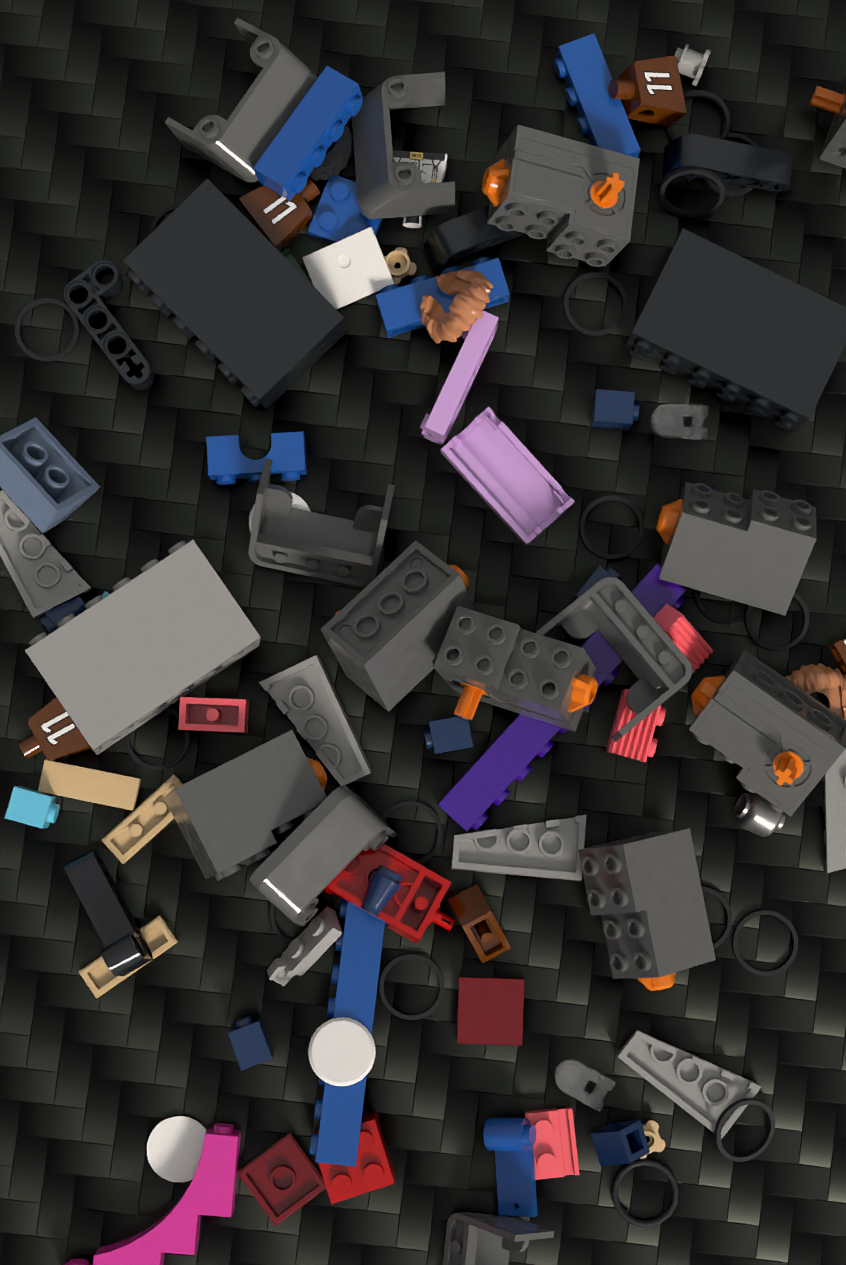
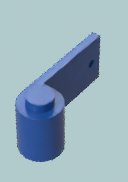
(514, 1162)

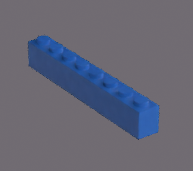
(355, 999)

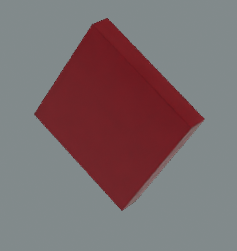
(490, 1010)
(282, 1178)

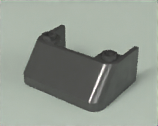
(260, 114)
(388, 186)
(314, 541)
(634, 637)
(319, 853)
(488, 1238)

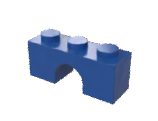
(228, 463)

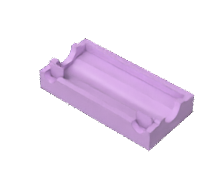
(459, 381)
(507, 476)

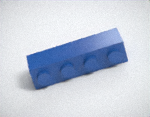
(587, 90)
(309, 133)
(401, 305)

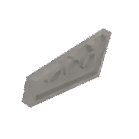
(34, 564)
(315, 710)
(835, 815)
(524, 850)
(688, 1080)

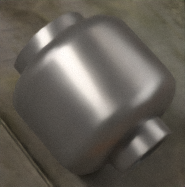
(757, 815)

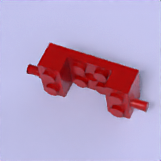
(415, 902)

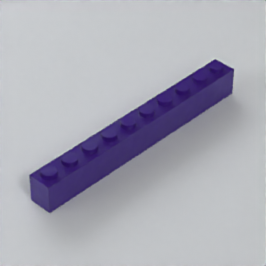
(527, 737)

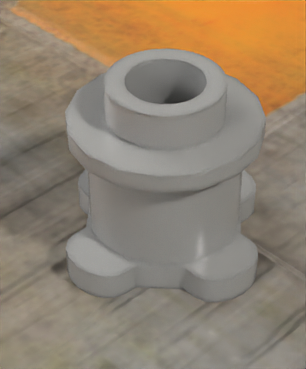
(691, 62)

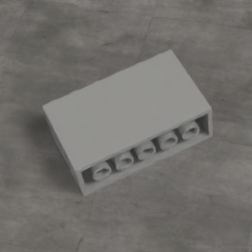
(143, 645)

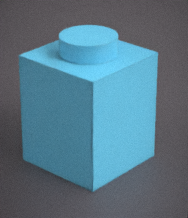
(32, 807)

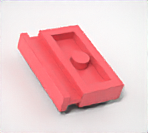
(555, 1143)

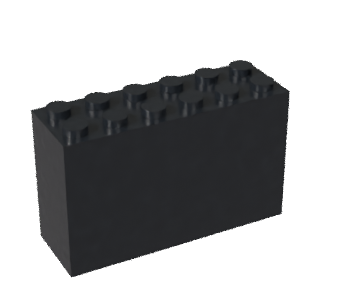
(235, 295)
(740, 331)

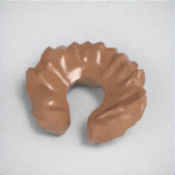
(465, 306)
(823, 680)

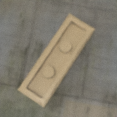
(89, 785)
(142, 823)
(100, 978)

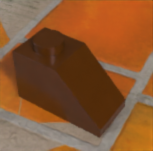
(479, 923)

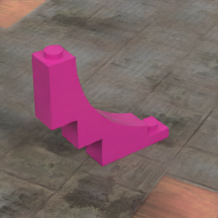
(177, 1232)

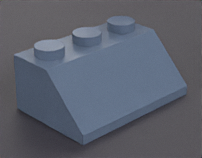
(42, 475)

